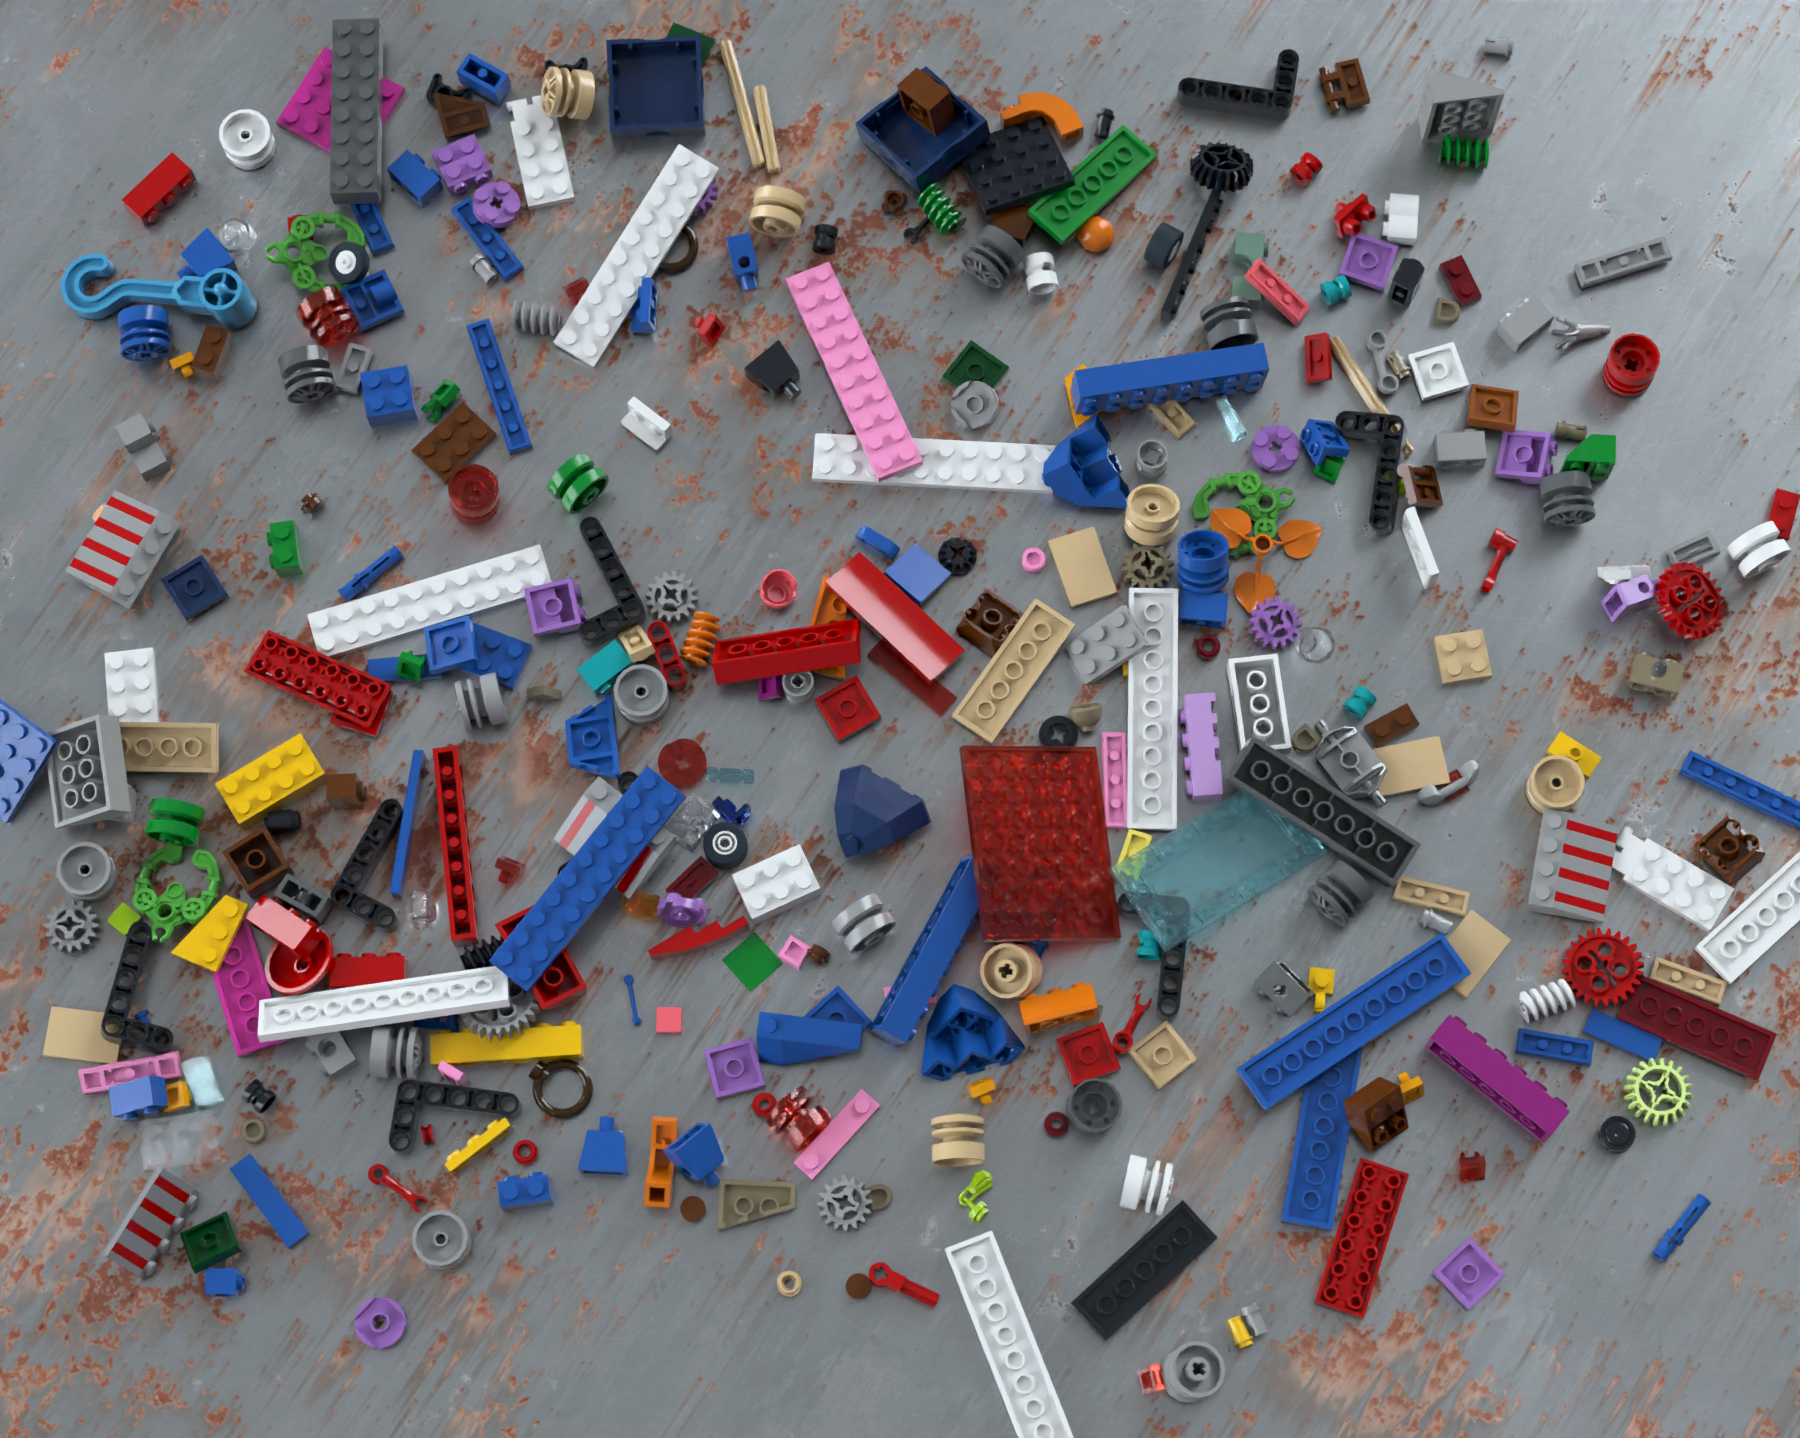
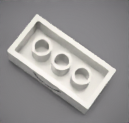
(1259, 701)

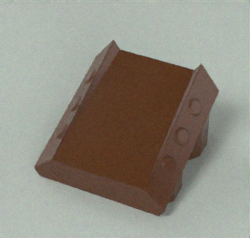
(988, 622)
(1730, 850)

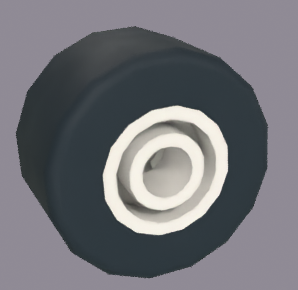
(1163, 245)
(730, 853)

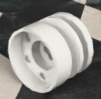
(1146, 1185)

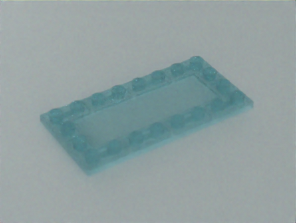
(1212, 867)

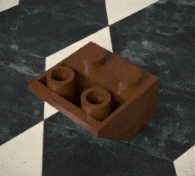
(1377, 1112)

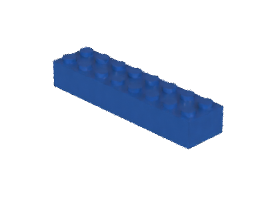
(1169, 379)
(929, 958)

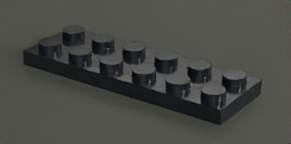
(1144, 1270)

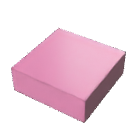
(794, 952)

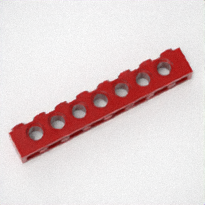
(455, 846)

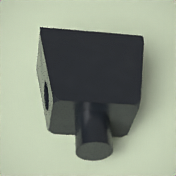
(774, 372)

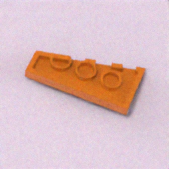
(828, 610)

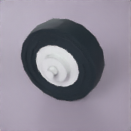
(348, 263)

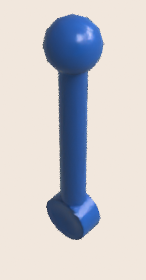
(628, 979)

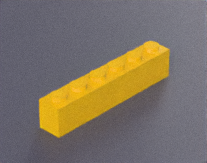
(532, 1045)

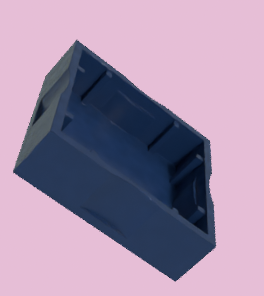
(656, 87)
(911, 148)

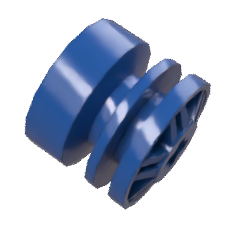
(144, 333)
(1203, 561)

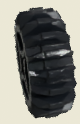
(1221, 167)

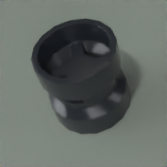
(825, 239)
(258, 1096)

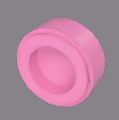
(1033, 560)

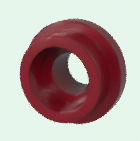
(1211, 640)
(1056, 1132)

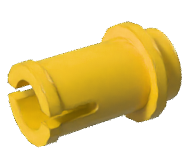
(1240, 1333)

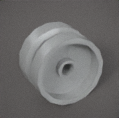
(628, 692)
(87, 872)
(863, 923)
(452, 1251)
(1207, 1369)

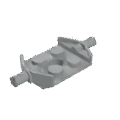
(1357, 780)

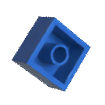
(388, 396)

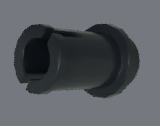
(1104, 123)

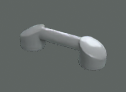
(1376, 342)
(1430, 795)

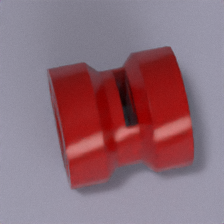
(1306, 168)

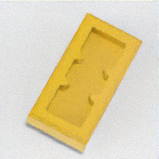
(1577, 752)

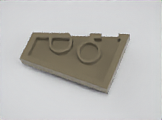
(752, 1200)

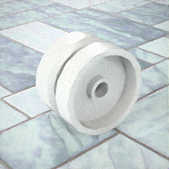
(247, 139)
(1758, 549)

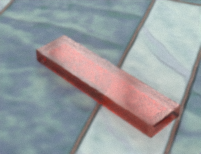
(935, 696)

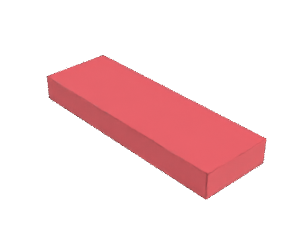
(1277, 291)

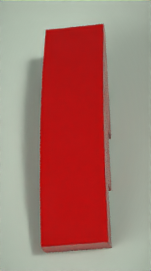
(689, 942)

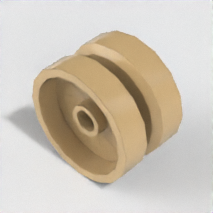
(777, 211)
(1152, 514)
(1558, 771)
(997, 967)

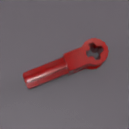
(900, 1284)

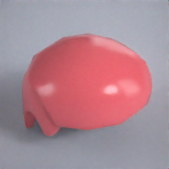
(778, 589)

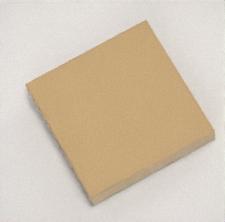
(1162, 1055)

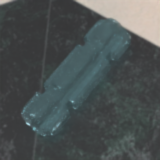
(1231, 418)
(730, 775)

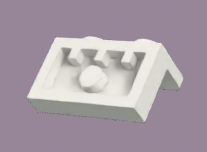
(646, 424)

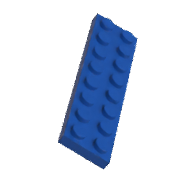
(1320, 1146)

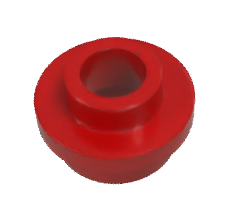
(763, 1113)
(525, 1144)

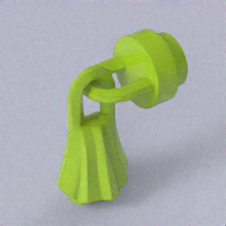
(980, 1183)

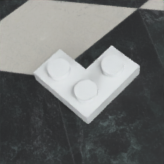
(1617, 574)

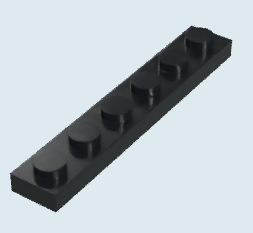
(1188, 263)

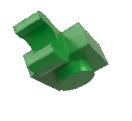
(441, 396)

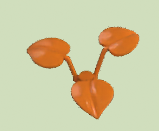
(1296, 536)

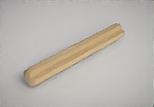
(766, 129)

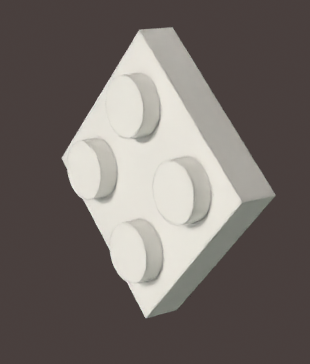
(1438, 371)

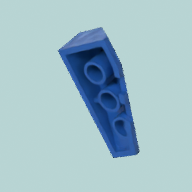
(796, 1039)

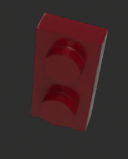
(1460, 281)
(693, 879)

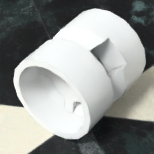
(1040, 273)

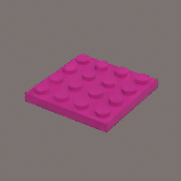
(310, 106)

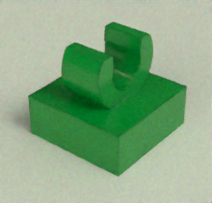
(1330, 468)
(410, 666)

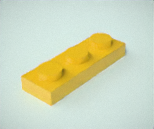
(478, 1145)

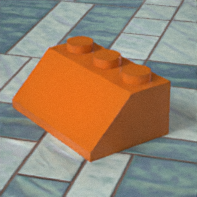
(1058, 1007)

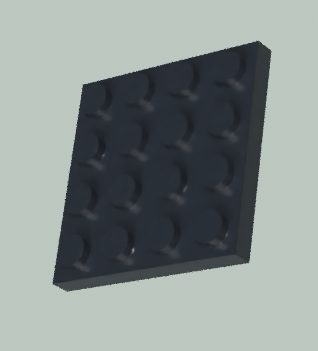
(1016, 166)

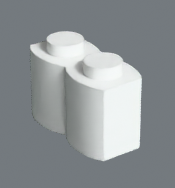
(1401, 219)

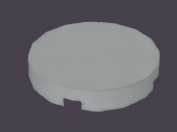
(974, 404)

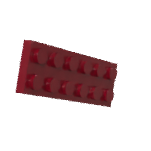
(1698, 1027)

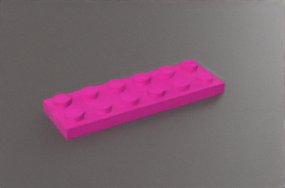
(240, 987)

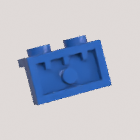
(645, 308)
(1323, 439)

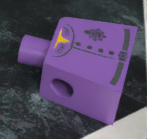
(1629, 597)

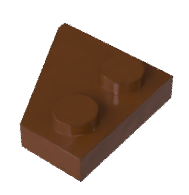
(460, 114)

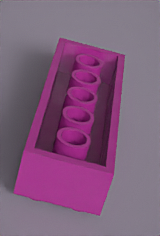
(1497, 1078)

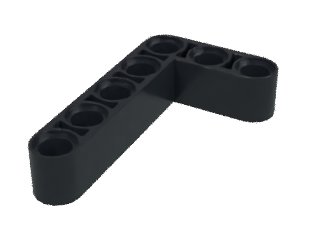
(1246, 94)
(1384, 462)
(614, 583)
(367, 868)
(1167, 970)
(127, 994)
(445, 1103)

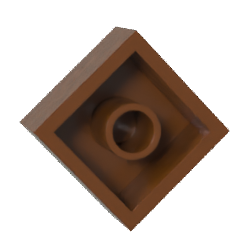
(927, 101)
(257, 862)

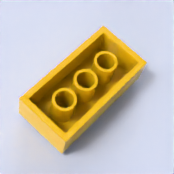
(271, 782)

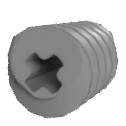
(536, 319)

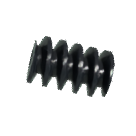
(480, 956)

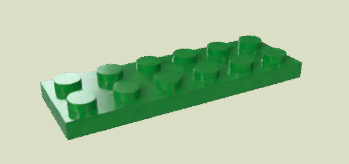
(1096, 184)

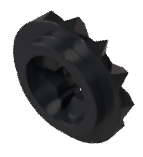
(957, 565)
(1061, 724)

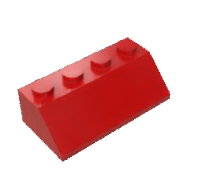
(561, 981)

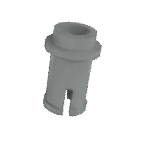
(1499, 46)
(480, 264)
(1435, 921)
(1254, 1320)

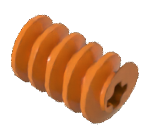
(699, 638)

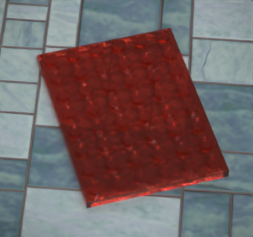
(1039, 843)

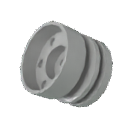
(480, 702)
(392, 1051)

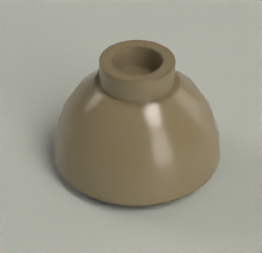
(1086, 715)

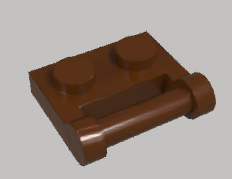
(1420, 492)

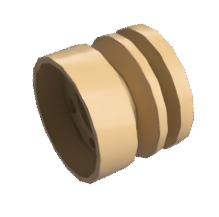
(568, 93)
(957, 1136)

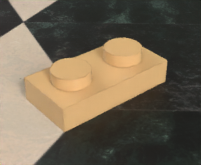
(636, 643)

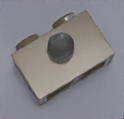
(1655, 675)

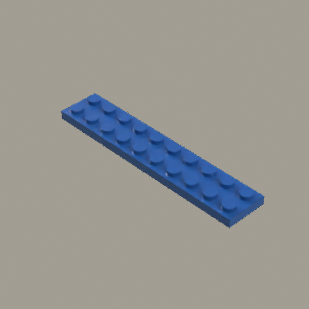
(587, 879)
(1353, 1022)

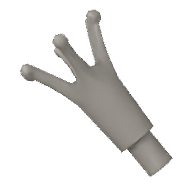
(1580, 331)

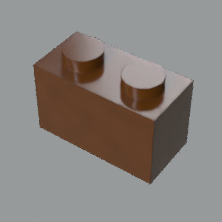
(212, 353)
(345, 791)

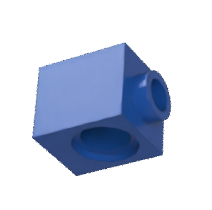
(224, 1282)

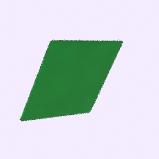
(752, 961)

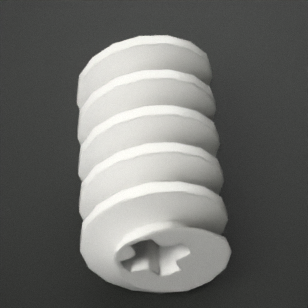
(1545, 999)

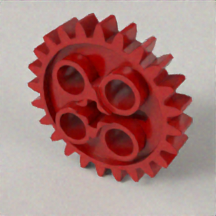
(1700, 614)
(1621, 956)

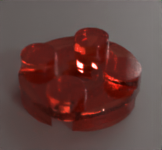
(677, 750)

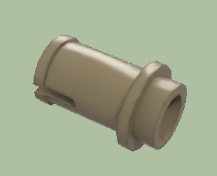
(1399, 366)
(1570, 431)

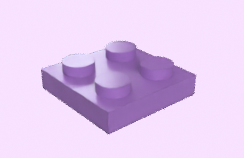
(1368, 261)
(734, 1068)
(1468, 1273)

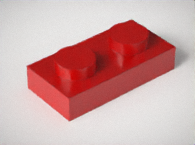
(1318, 358)
(1784, 511)

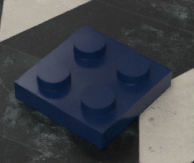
(194, 587)

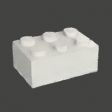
(776, 884)

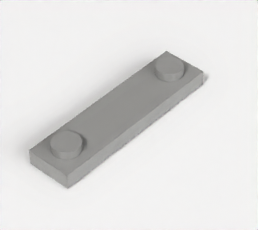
(1623, 262)

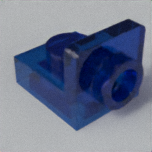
(728, 813)

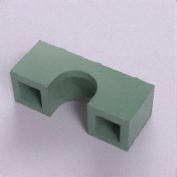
(1248, 249)

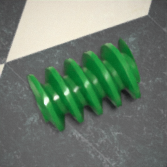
(1465, 150)
(939, 211)

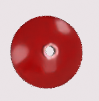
(292, 974)

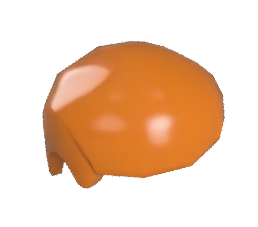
(1096, 234)

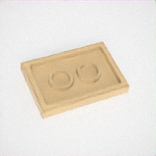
(1082, 567)
(1412, 766)
(1478, 947)
(78, 1037)

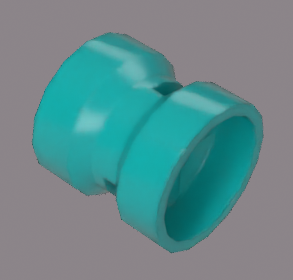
(1335, 290)
(1359, 703)
(1149, 946)

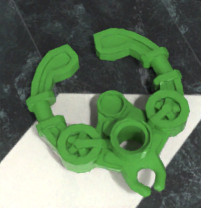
(311, 253)
(1249, 485)
(173, 899)

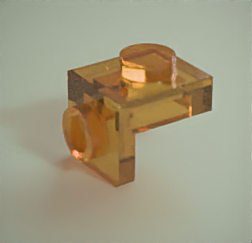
(640, 905)

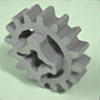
(678, 590)
(72, 915)
(840, 1214)

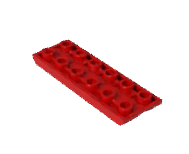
(318, 679)
(1361, 1238)

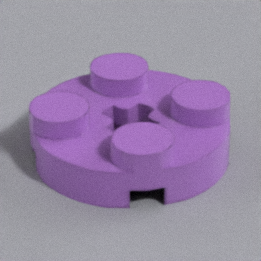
(501, 193)
(1271, 461)
(681, 911)
(395, 1322)

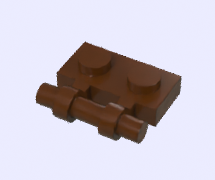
(1351, 82)

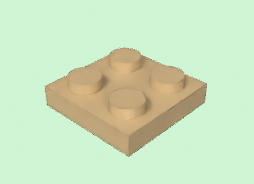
(1462, 657)

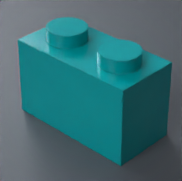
(603, 668)

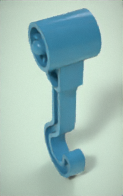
(215, 294)

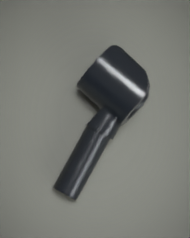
(916, 230)

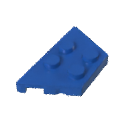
(593, 740)

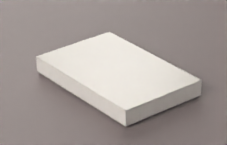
(1419, 548)

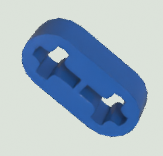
(877, 542)

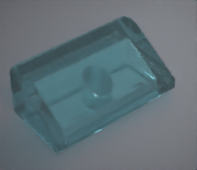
(202, 1082)

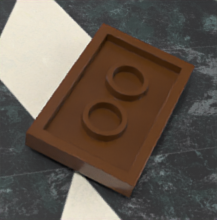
(454, 442)

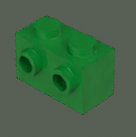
(286, 549)

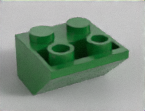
(1594, 456)

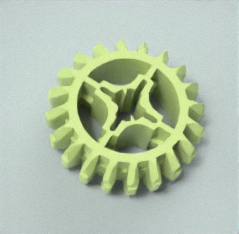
(1667, 1096)

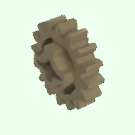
(1156, 565)

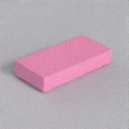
(452, 1074)

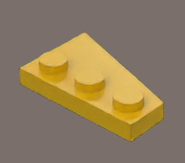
(213, 935)

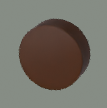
(693, 1209)
(858, 1286)

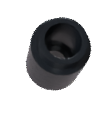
(283, 822)

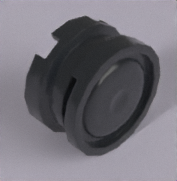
(1616, 1135)

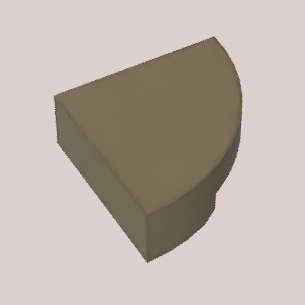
(543, 693)

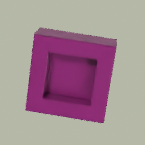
(770, 688)

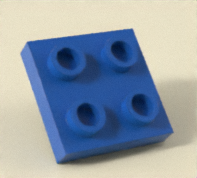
(373, 300)

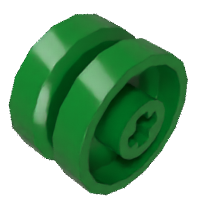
(578, 483)
(174, 822)

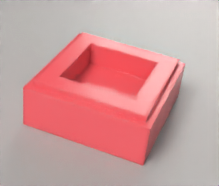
(669, 1020)

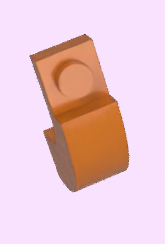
(1052, 108)
(661, 1170)

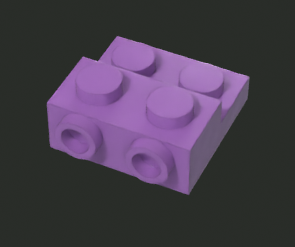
(462, 164)
(1526, 456)
(555, 607)

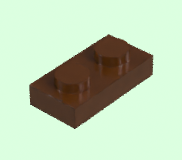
(1391, 725)

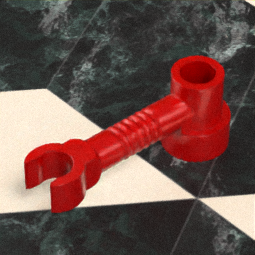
(1503, 544)
(1126, 1035)
(394, 1185)

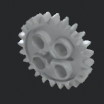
(505, 1019)

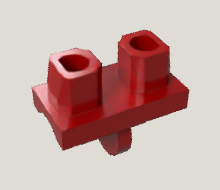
(1350, 215)

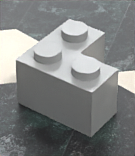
(141, 442)

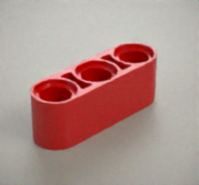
(663, 646)

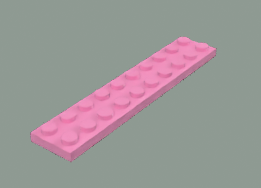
(854, 372)

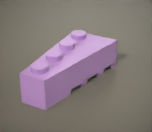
(1202, 747)

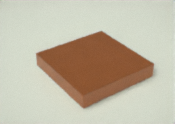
(1492, 408)

